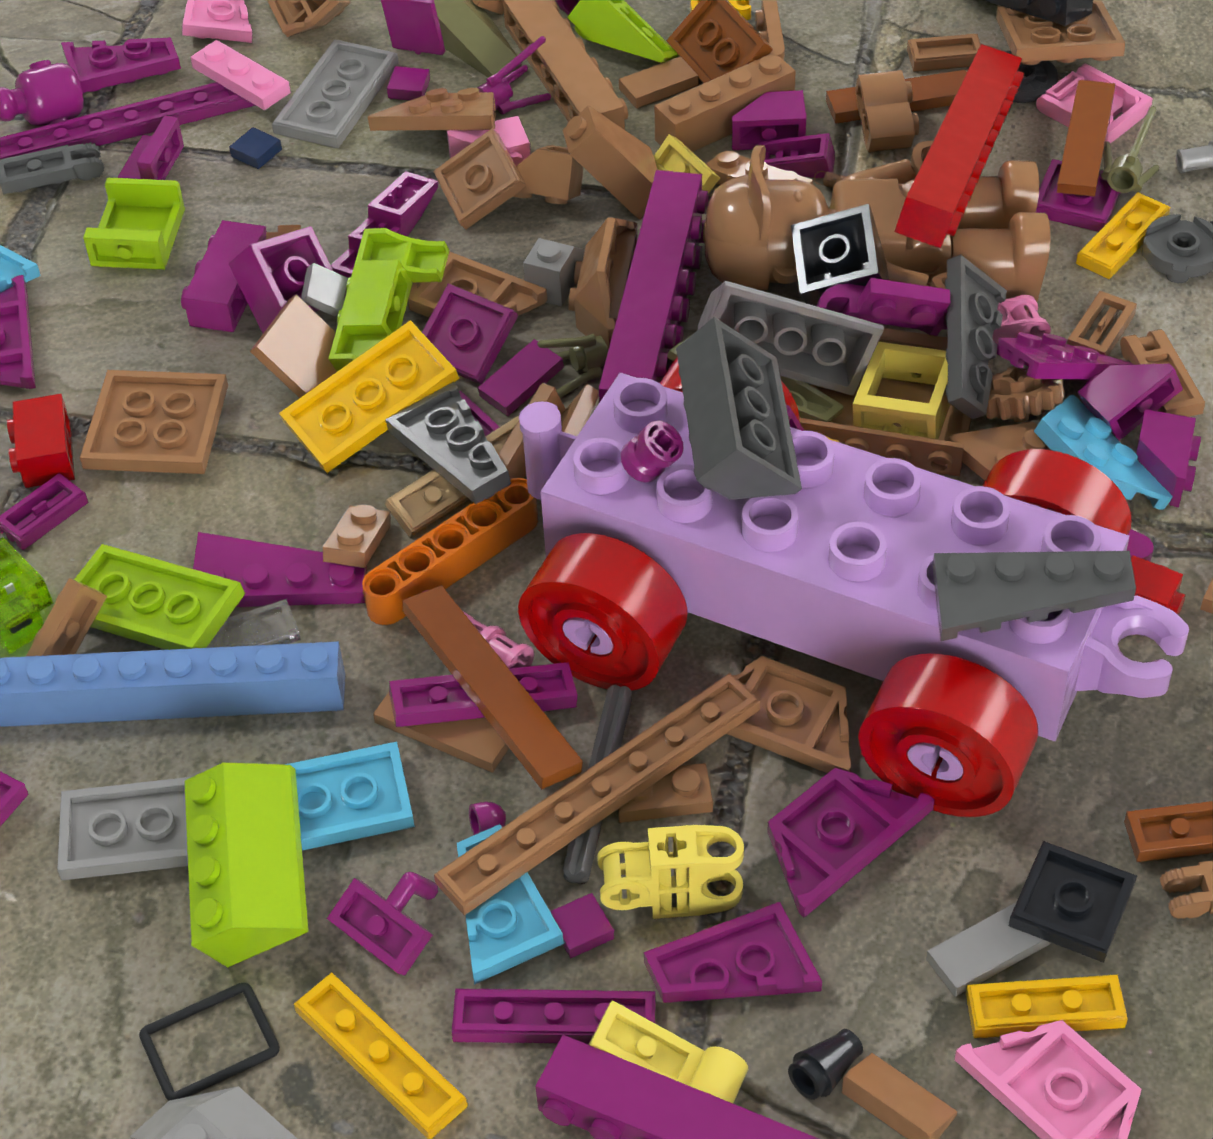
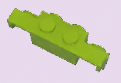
(381, 289)

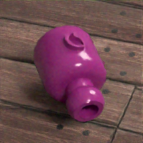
(43, 95)

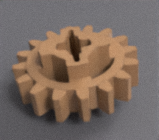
(1020, 396)

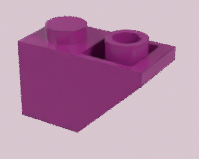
(1165, 450)

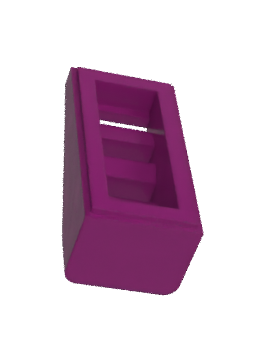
(805, 154)

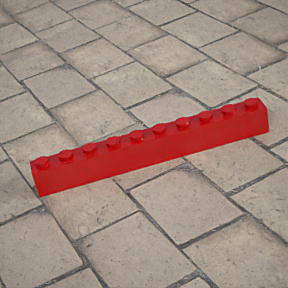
(961, 148)

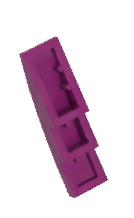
(396, 209)

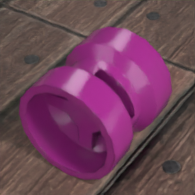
(652, 451)

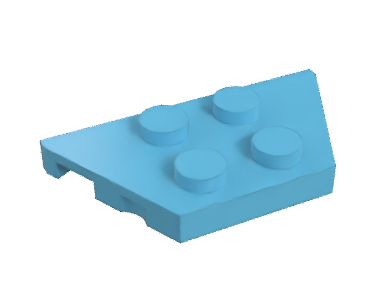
(1079, 433)

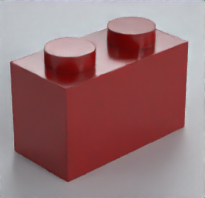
(41, 440)

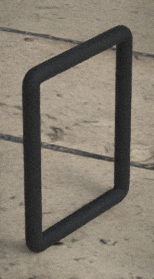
(224, 1074)

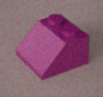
(276, 271)

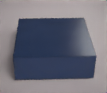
(255, 148)

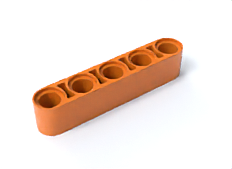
(450, 551)

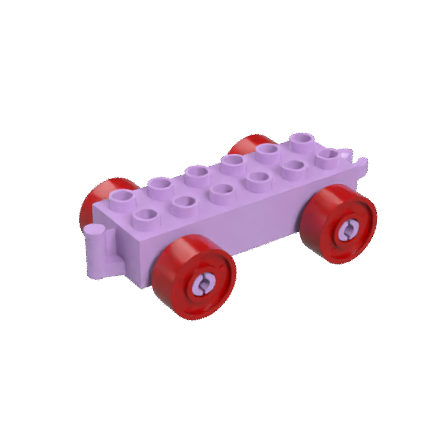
(837, 578)

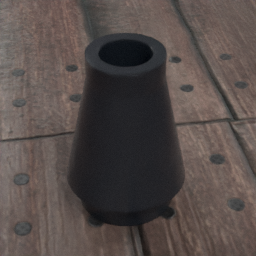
(822, 1066)

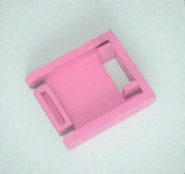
(1060, 98)

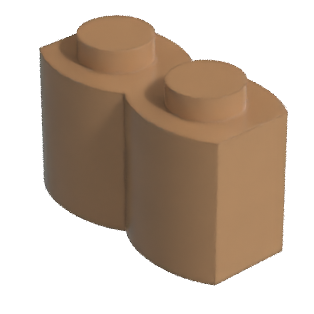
(886, 110)

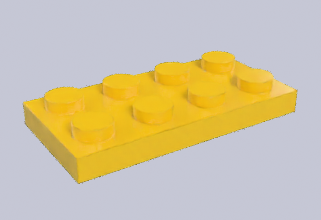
(356, 400)

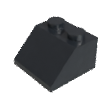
(837, 251)

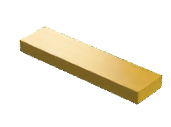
(381, 1056)

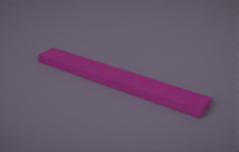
(126, 120)

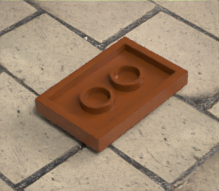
(717, 40)

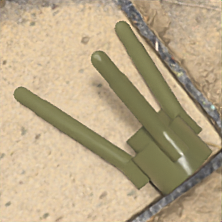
(1126, 170)
(585, 354)

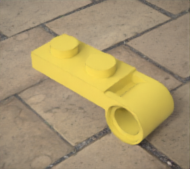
(659, 1050)

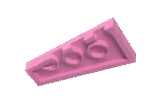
(217, 20)

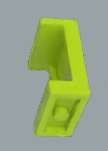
(136, 224)

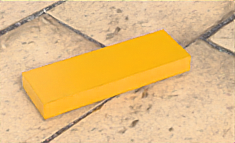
(1121, 236)
(1025, 1005)

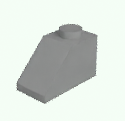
(553, 268)

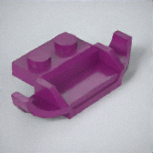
(891, 304)

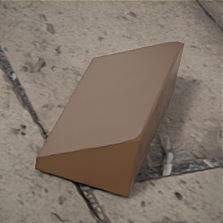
(897, 1099)

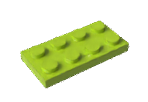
(158, 599)

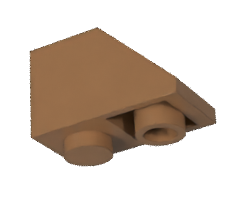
(551, 174)

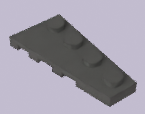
(970, 331)
(451, 443)
(1009, 586)

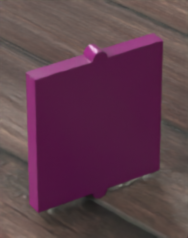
(414, 26)

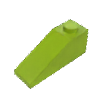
(619, 27)

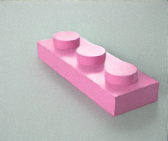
(240, 74)

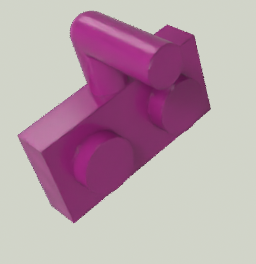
(381, 924)

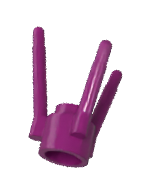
(501, 85)

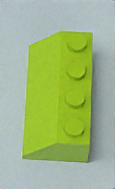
(244, 860)

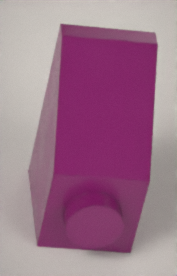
(769, 118)
(1125, 391)

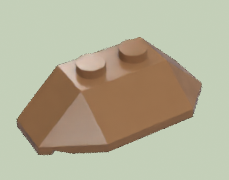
(305, 15)
(603, 278)

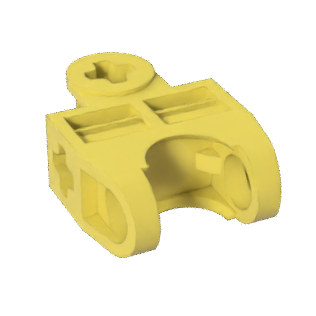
(650, 866)

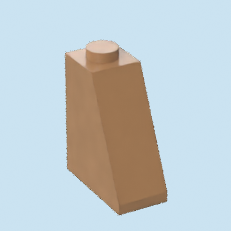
(612, 158)

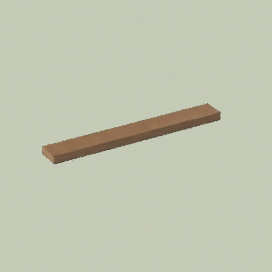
(595, 794)

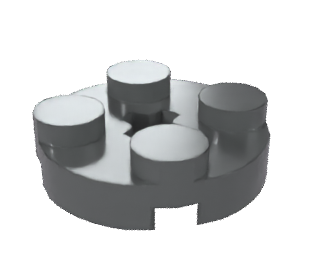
(1178, 263)

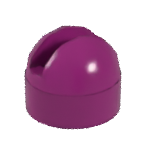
(485, 816)

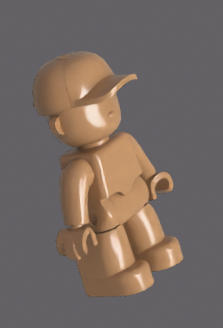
(1000, 233)

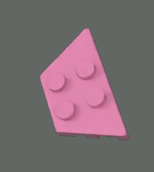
(1055, 1083)

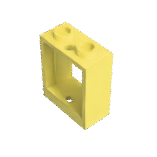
(902, 363)

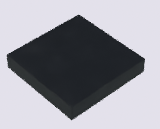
(1073, 901)

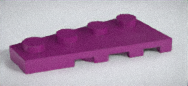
(278, 572)

